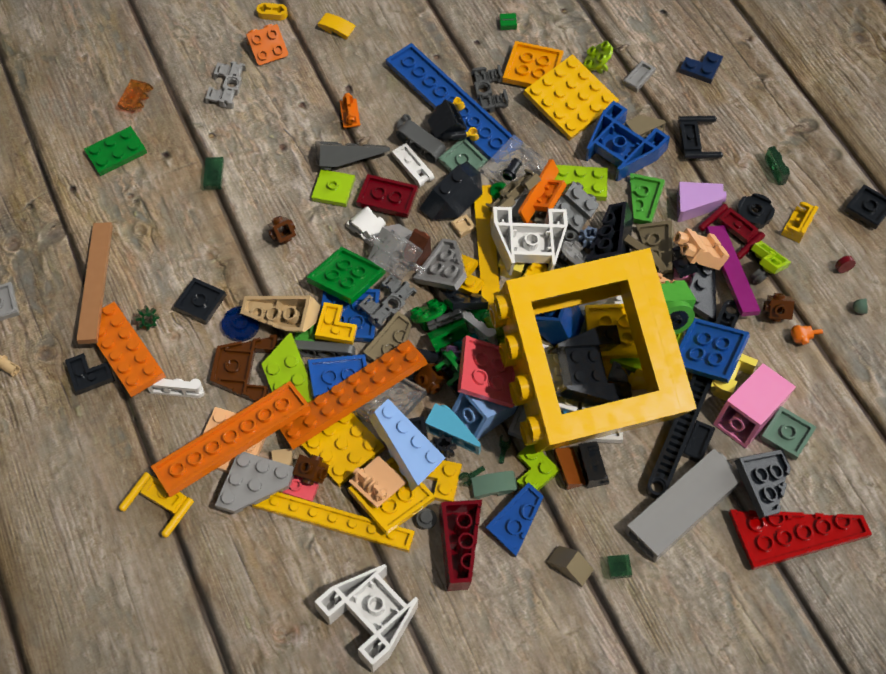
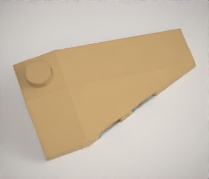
(282, 312)

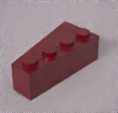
(459, 538)

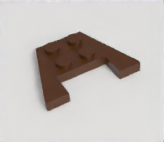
(234, 366)

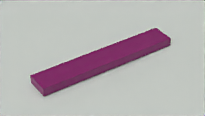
(735, 275)

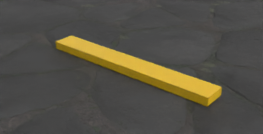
(486, 247)
(336, 520)

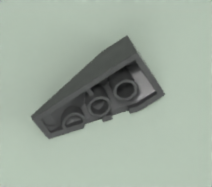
(335, 154)

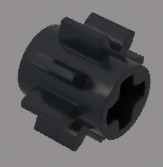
(447, 442)

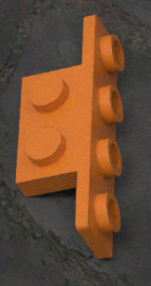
(544, 194)

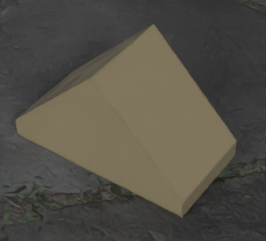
(571, 564)

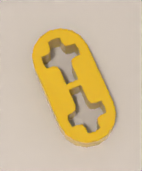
(272, 11)

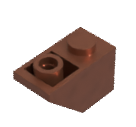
(423, 241)

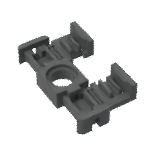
(483, 80)
(383, 311)

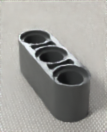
(420, 141)

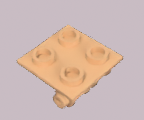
(377, 481)

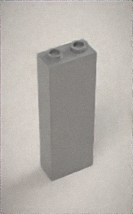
(684, 505)

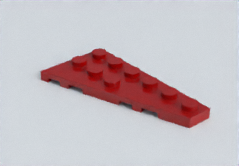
(794, 534)

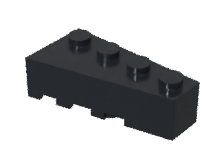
(610, 237)

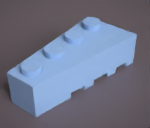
(406, 444)

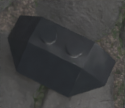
(453, 194)

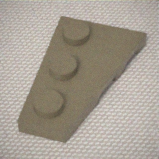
(659, 238)
(390, 337)

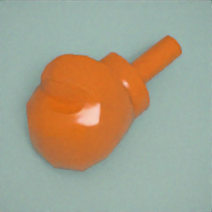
(803, 334)

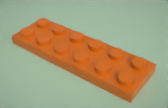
(126, 352)

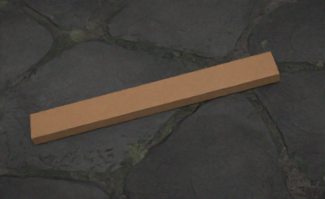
(94, 283)

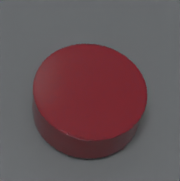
(845, 264)

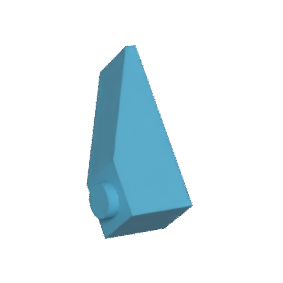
(445, 421)

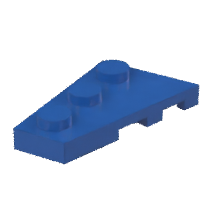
(328, 372)
(516, 518)

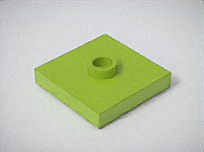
(333, 188)

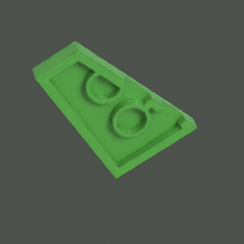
(645, 197)

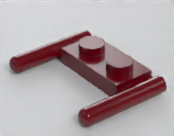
(736, 225)

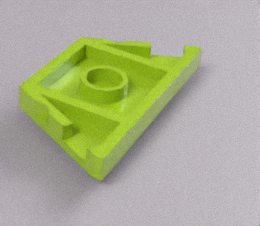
(287, 365)

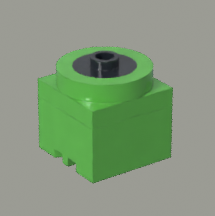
(680, 304)

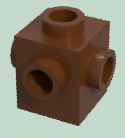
(287, 229)
(779, 307)
(431, 379)
(311, 469)

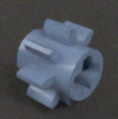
(587, 236)

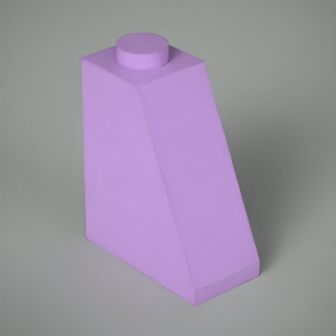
(698, 199)

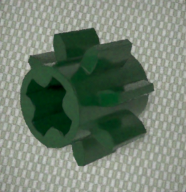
(145, 322)

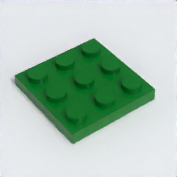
(345, 275)

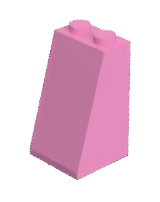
(753, 405)

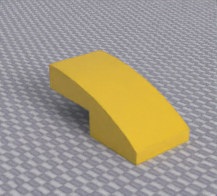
(336, 24)

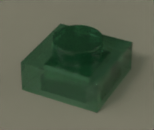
(619, 566)

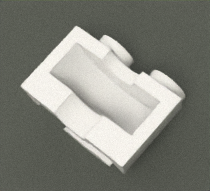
(366, 224)

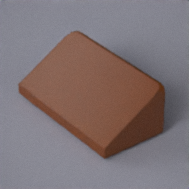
(569, 467)

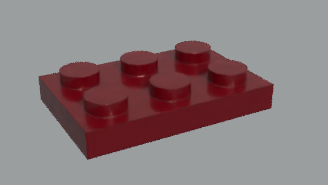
(387, 195)

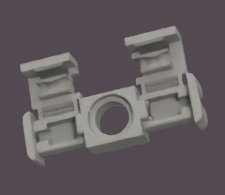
(231, 75)

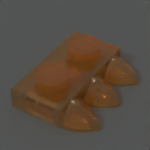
(133, 95)

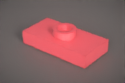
(301, 489)

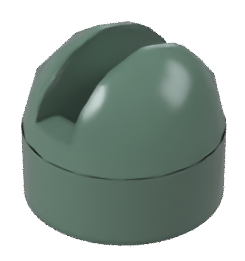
(860, 306)

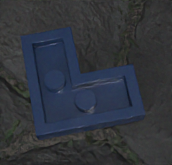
(702, 70)

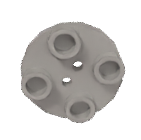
(573, 252)

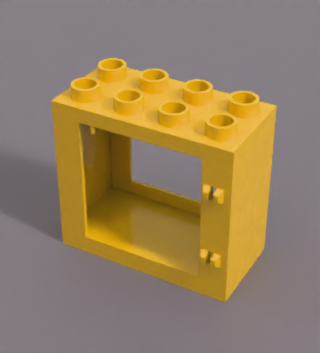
(637, 281)

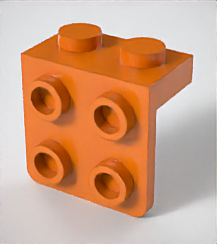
(267, 44)

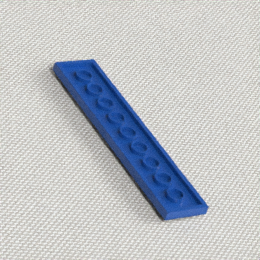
(436, 86)

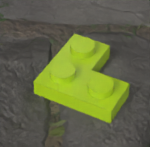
(771, 259)
(540, 468)

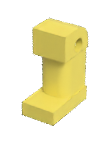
(723, 390)

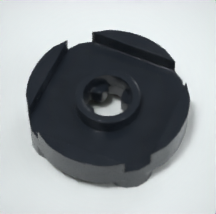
(764, 207)

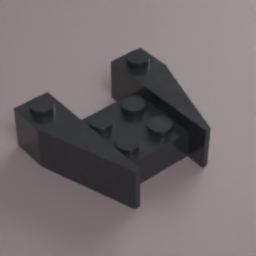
(584, 368)

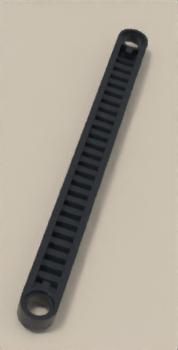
(683, 425)

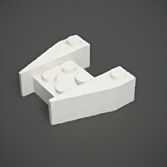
(528, 240)
(374, 607)

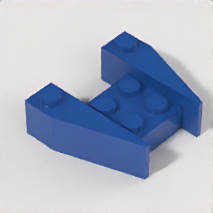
(622, 145)

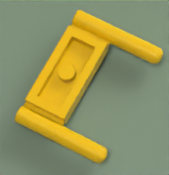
(153, 490)

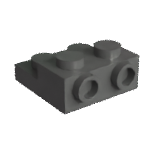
(579, 205)

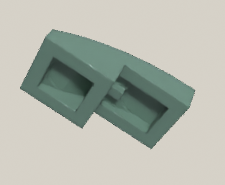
(494, 483)

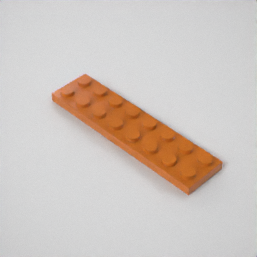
(354, 392)
(230, 438)

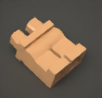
(701, 249)

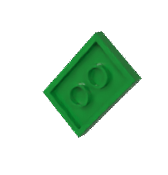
(115, 151)

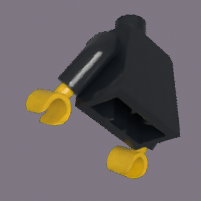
(448, 123)

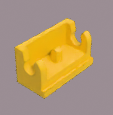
(799, 222)

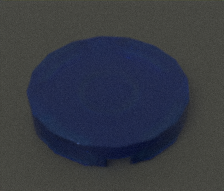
(239, 327)

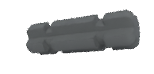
(445, 319)

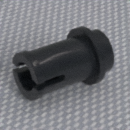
(510, 172)

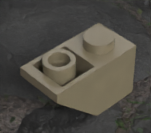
(645, 125)

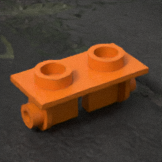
(349, 111)

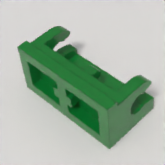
(448, 334)

